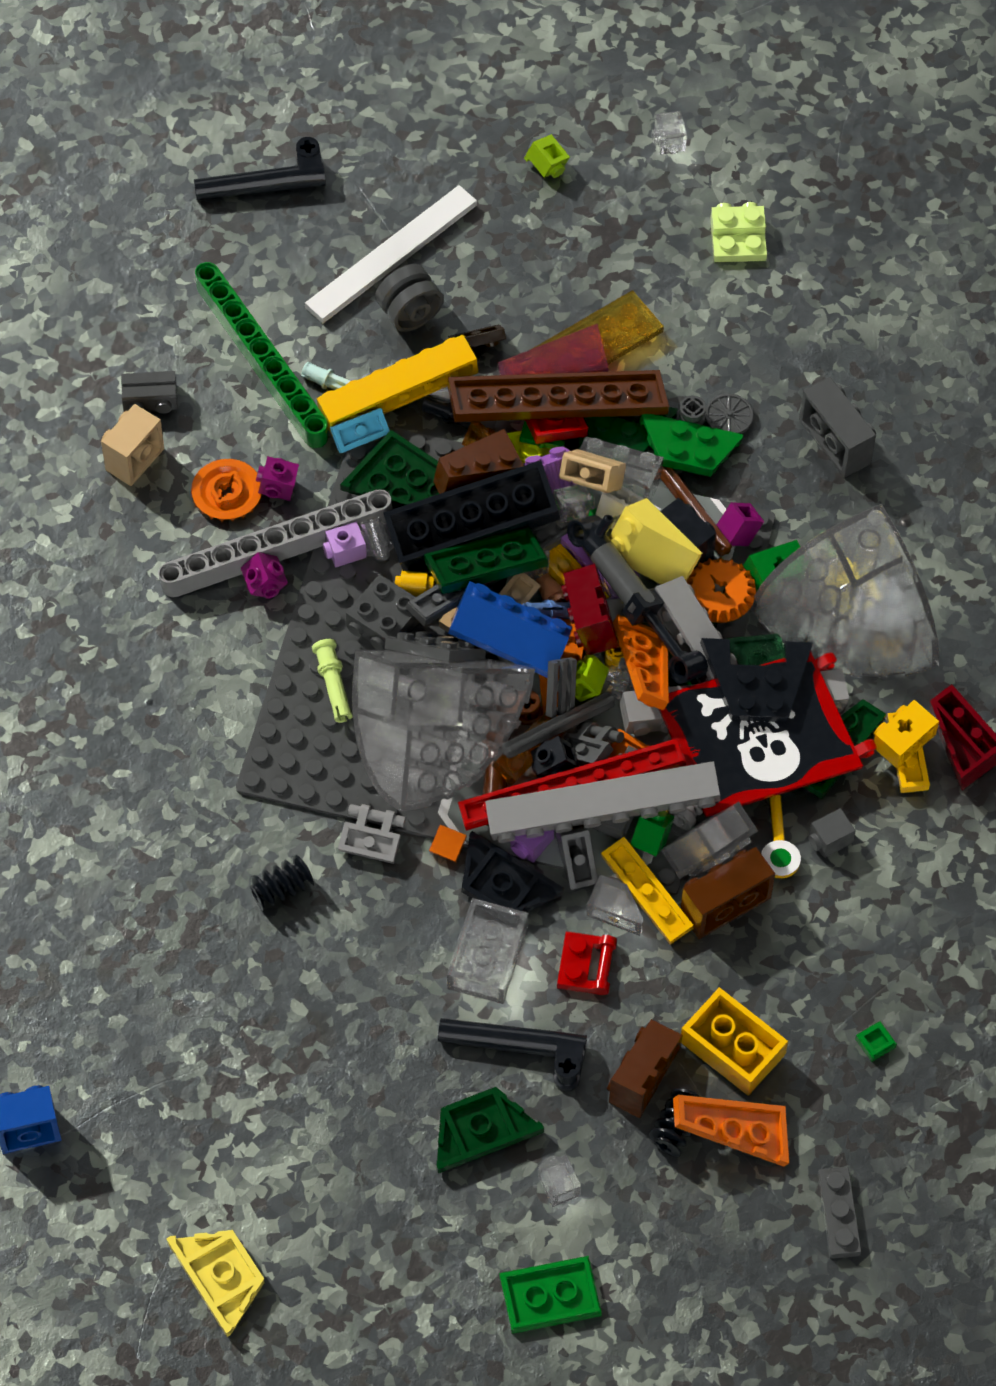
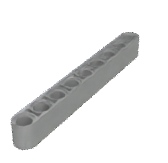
(263, 541)

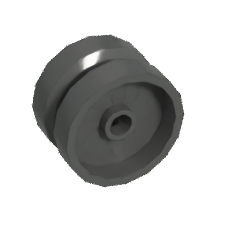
(409, 297)

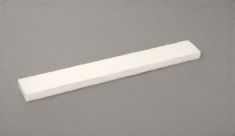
(390, 254)

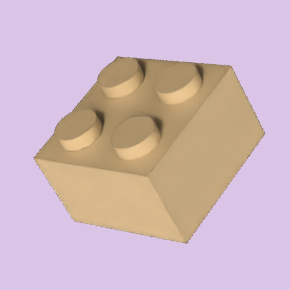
(132, 444)

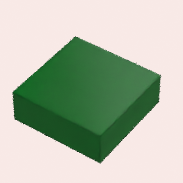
(875, 1041)

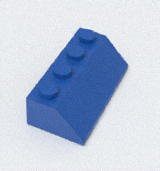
(509, 628)

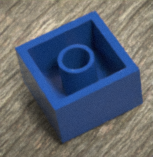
(27, 1119)

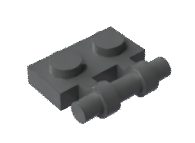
(590, 749)

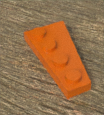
(645, 660)

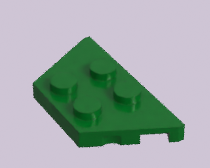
(688, 444)

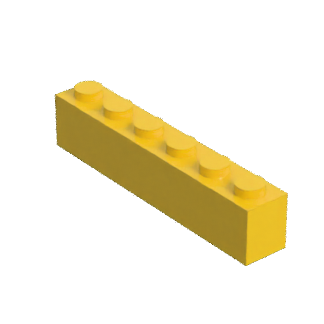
(401, 382)

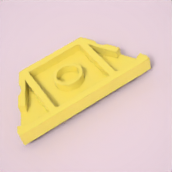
(220, 1274)

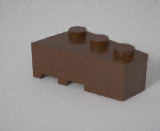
(476, 462)
(644, 1068)

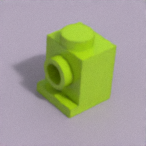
(547, 156)
(589, 677)

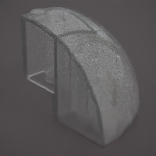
(853, 597)
(432, 722)

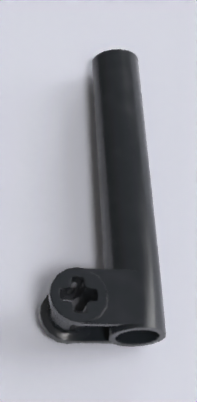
(306, 174)
(565, 1047)

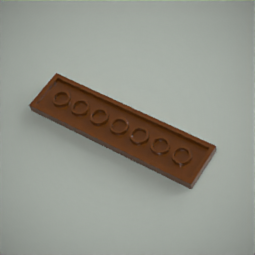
(557, 395)

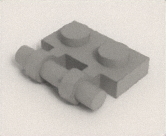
(368, 841)

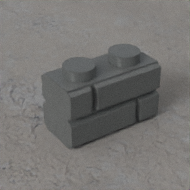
(150, 391)

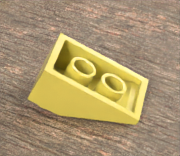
(653, 543)

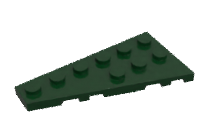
(396, 468)

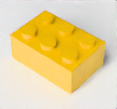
(733, 1041)

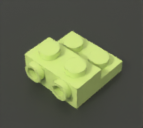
(738, 233)

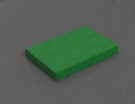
(550, 1294)

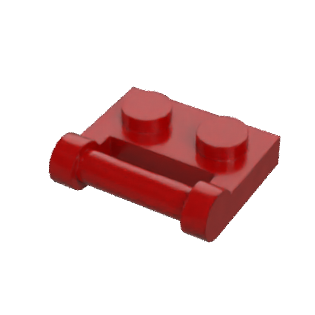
(577, 960)

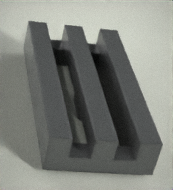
(565, 686)

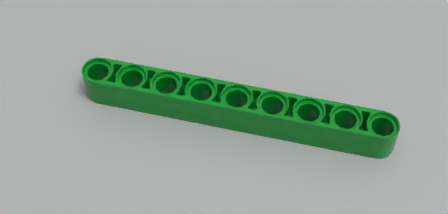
(264, 364)

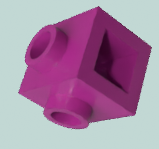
(277, 478)
(264, 575)

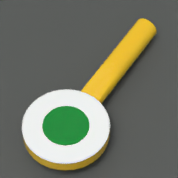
(780, 854)

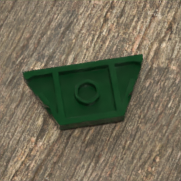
(481, 1127)

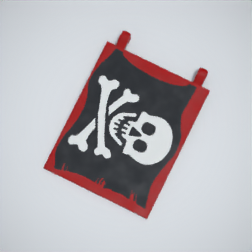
(760, 756)

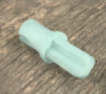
(323, 377)

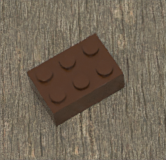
(727, 891)

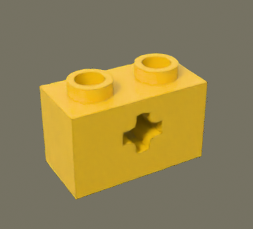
(905, 733)

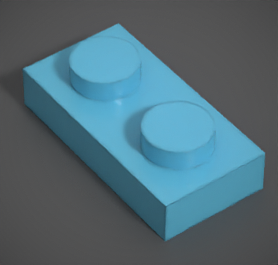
(360, 430)

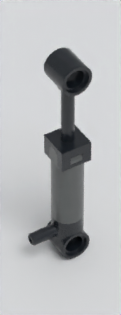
(639, 602)

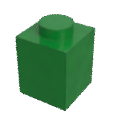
(652, 833)

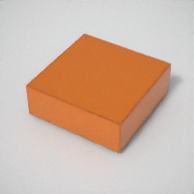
(448, 843)

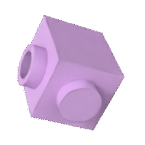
(344, 544)

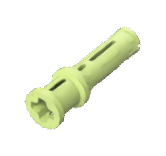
(330, 669)

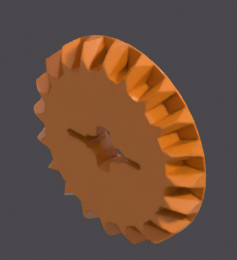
(220, 475)
(739, 589)

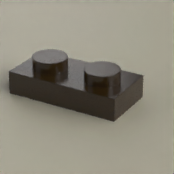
(485, 336)

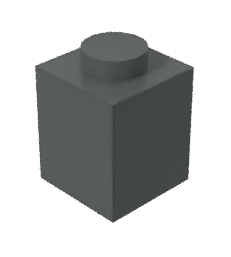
(831, 833)

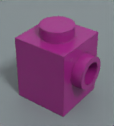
(740, 523)

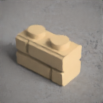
(592, 471)

